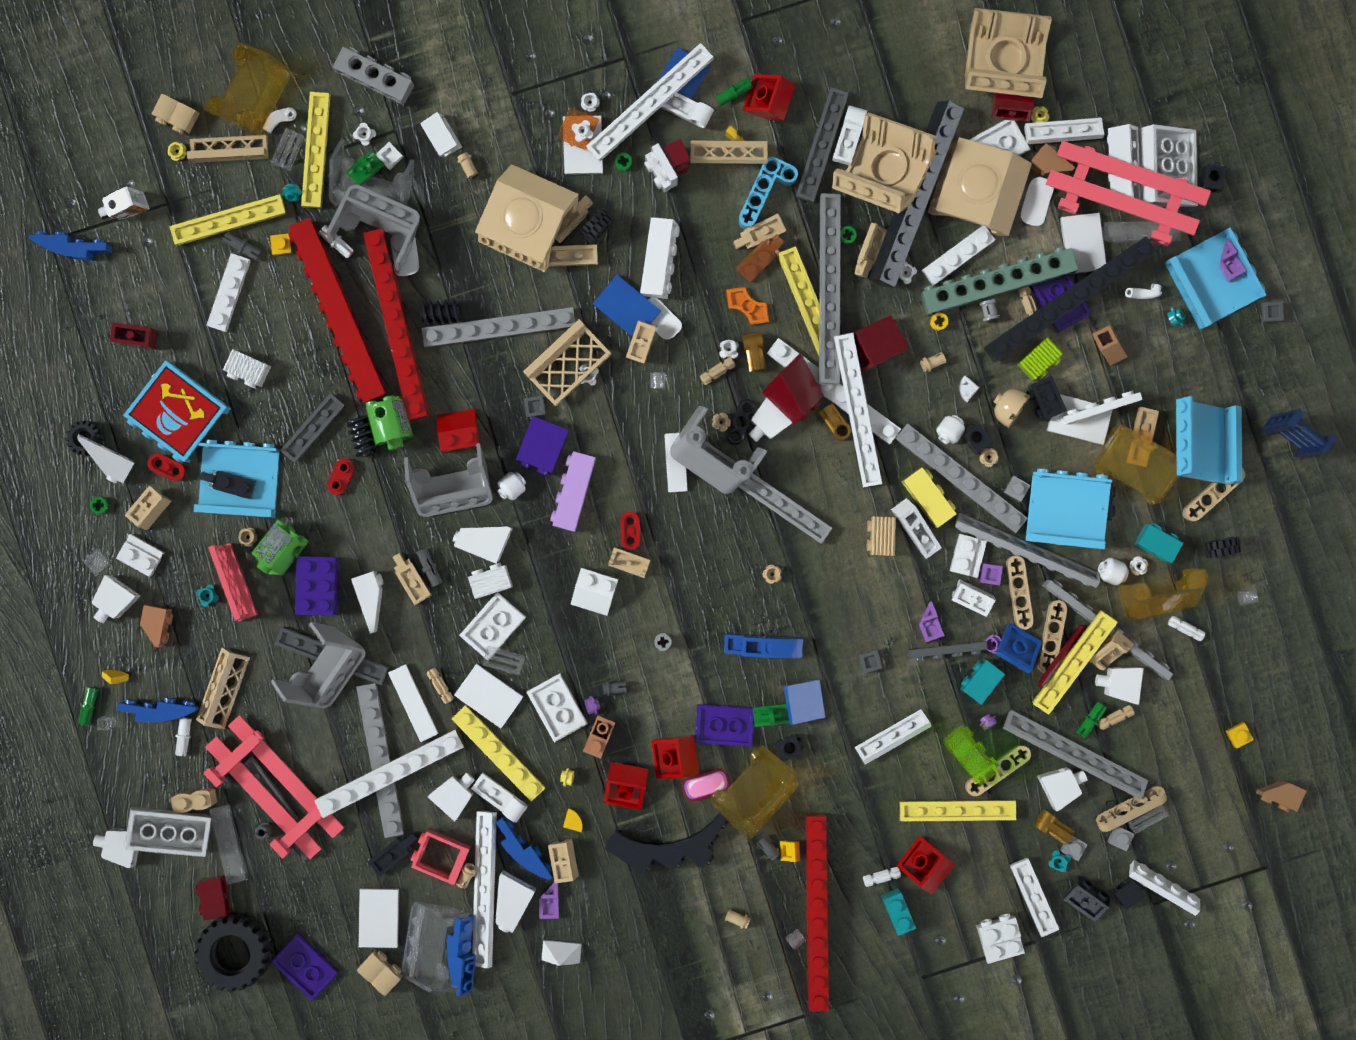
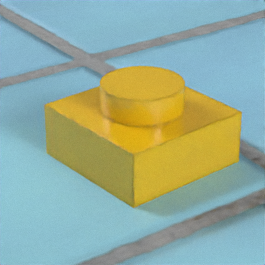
(281, 244)
(1239, 735)
(790, 850)

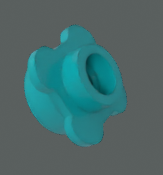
(291, 192)
(1176, 316)
(205, 601)
(1062, 866)

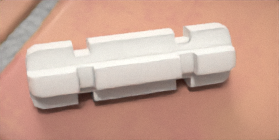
(1186, 628)
(882, 876)

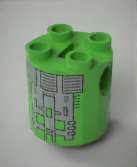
(389, 422)
(278, 549)

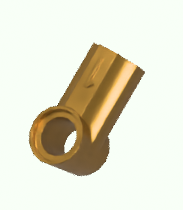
(753, 347)
(834, 420)
(1050, 825)

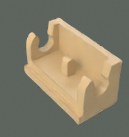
(641, 341)
(147, 508)
(629, 562)
(1111, 649)
(563, 861)

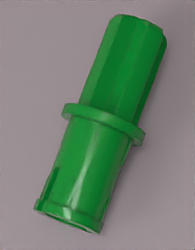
(734, 91)
(87, 706)
(1091, 720)

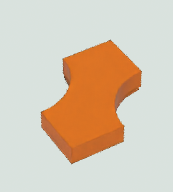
(740, 300)

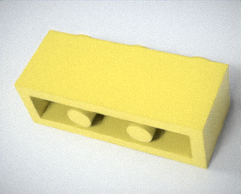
(929, 497)

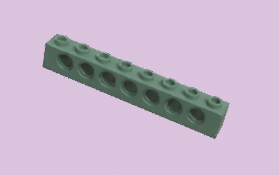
(1063, 256)

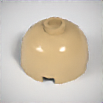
(1009, 405)

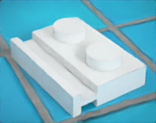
(140, 555)
(968, 555)

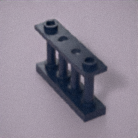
(1292, 428)

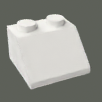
(594, 591)

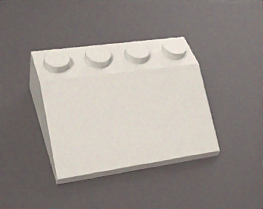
(1170, 153)

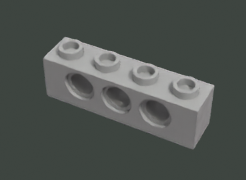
(397, 93)

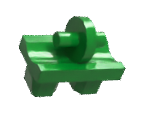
(365, 168)
(770, 715)

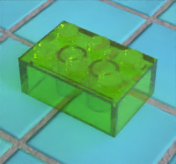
(971, 755)

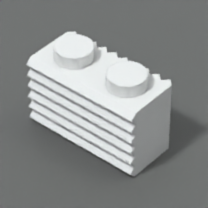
(247, 368)
(490, 581)

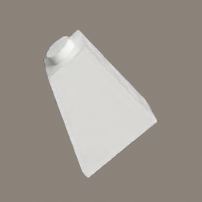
(483, 542)
(511, 901)

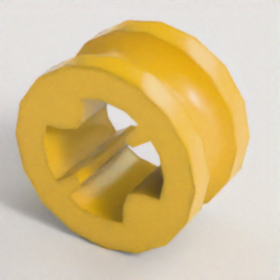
(933, 319)

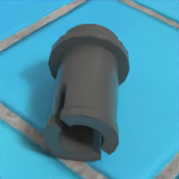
(613, 688)
(266, 827)
(768, 848)

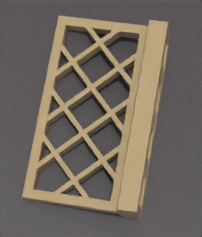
(555, 351)

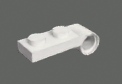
(689, 110)
(849, 135)
(499, 797)

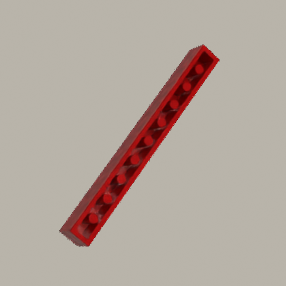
(338, 311)
(396, 325)
(816, 912)

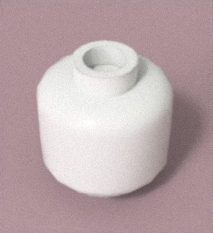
(950, 429)
(511, 486)
(1113, 571)

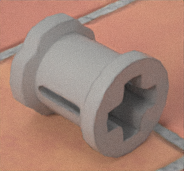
(989, 310)
(666, 637)

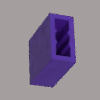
(542, 445)

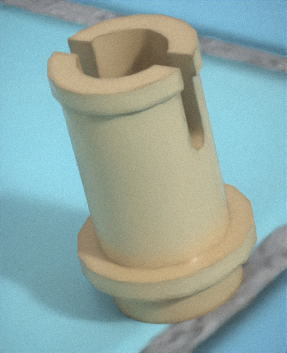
(467, 165)
(932, 362)
(468, 872)
(737, 919)

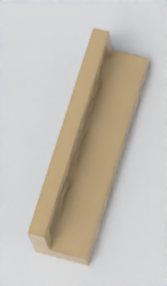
(729, 152)
(228, 153)
(215, 690)

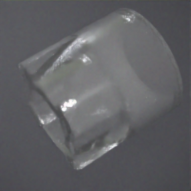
(658, 380)
(1247, 597)
(109, 720)
(795, 939)

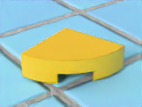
(731, 134)
(114, 676)
(573, 821)

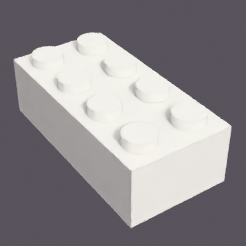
(167, 832)

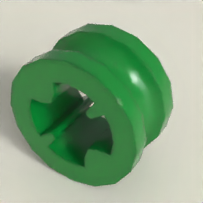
(619, 166)
(852, 238)
(103, 509)

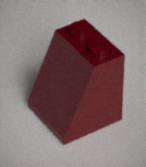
(878, 343)
(794, 390)

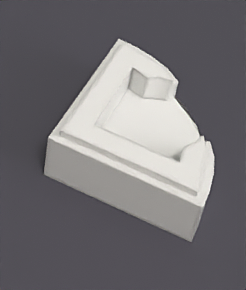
(967, 388)

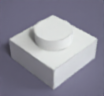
(389, 155)

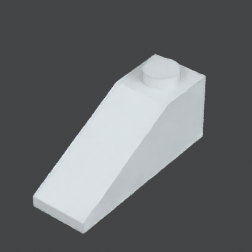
(110, 462)
(675, 471)
(916, 528)
(369, 594)

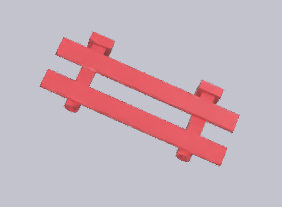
(1165, 217)
(232, 763)

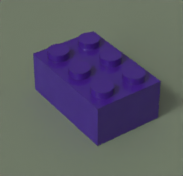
(317, 585)

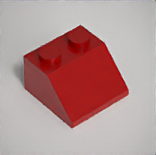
(769, 96)
(458, 431)
(675, 757)
(625, 786)
(925, 865)

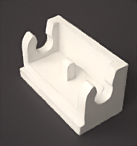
(441, 134)
(973, 598)

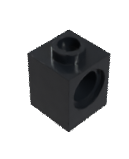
(1205, 181)
(984, 441)
(780, 744)
(1128, 892)

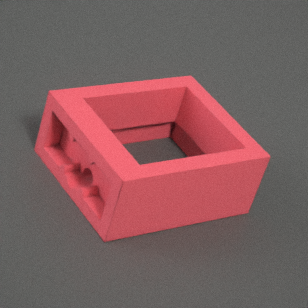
(437, 873)

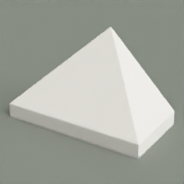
(561, 952)

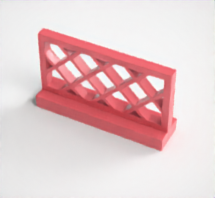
(233, 581)

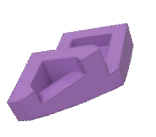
(1230, 263)
(930, 625)
(549, 903)

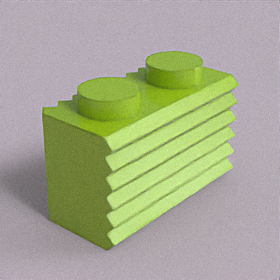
(1040, 359)

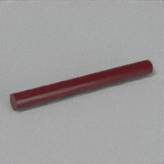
(1061, 656)

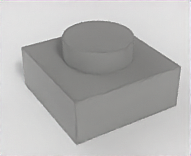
(1016, 488)
(1121, 838)
(1074, 848)

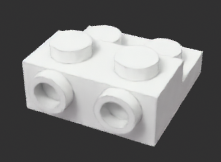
(661, 168)
(1000, 938)

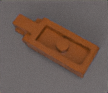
(760, 258)

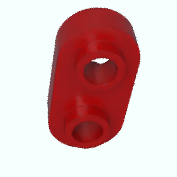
(167, 467)
(341, 477)
(630, 530)

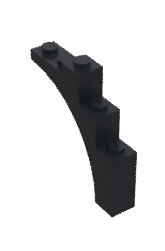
(641, 853)

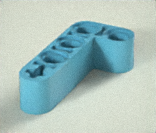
(762, 194)

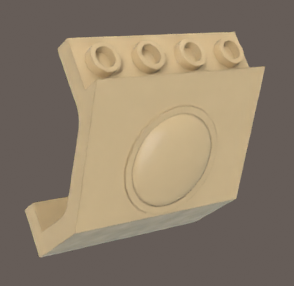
(1007, 52)
(887, 164)
(980, 185)
(525, 216)

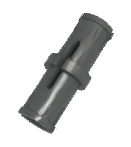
(242, 246)
(429, 567)

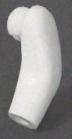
(278, 116)
(1139, 293)

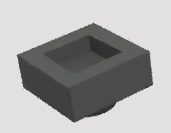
(1272, 311)
(534, 406)
(870, 661)

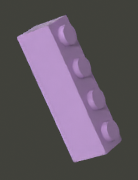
(574, 491)

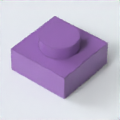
(991, 574)

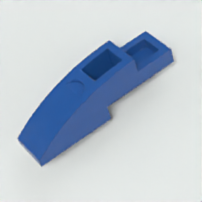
(68, 247)
(763, 646)
(165, 711)
(527, 856)
(460, 960)

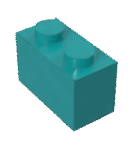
(1158, 543)
(981, 681)
(898, 912)

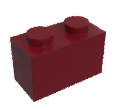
(1012, 107)
(677, 157)
(133, 336)
(213, 897)

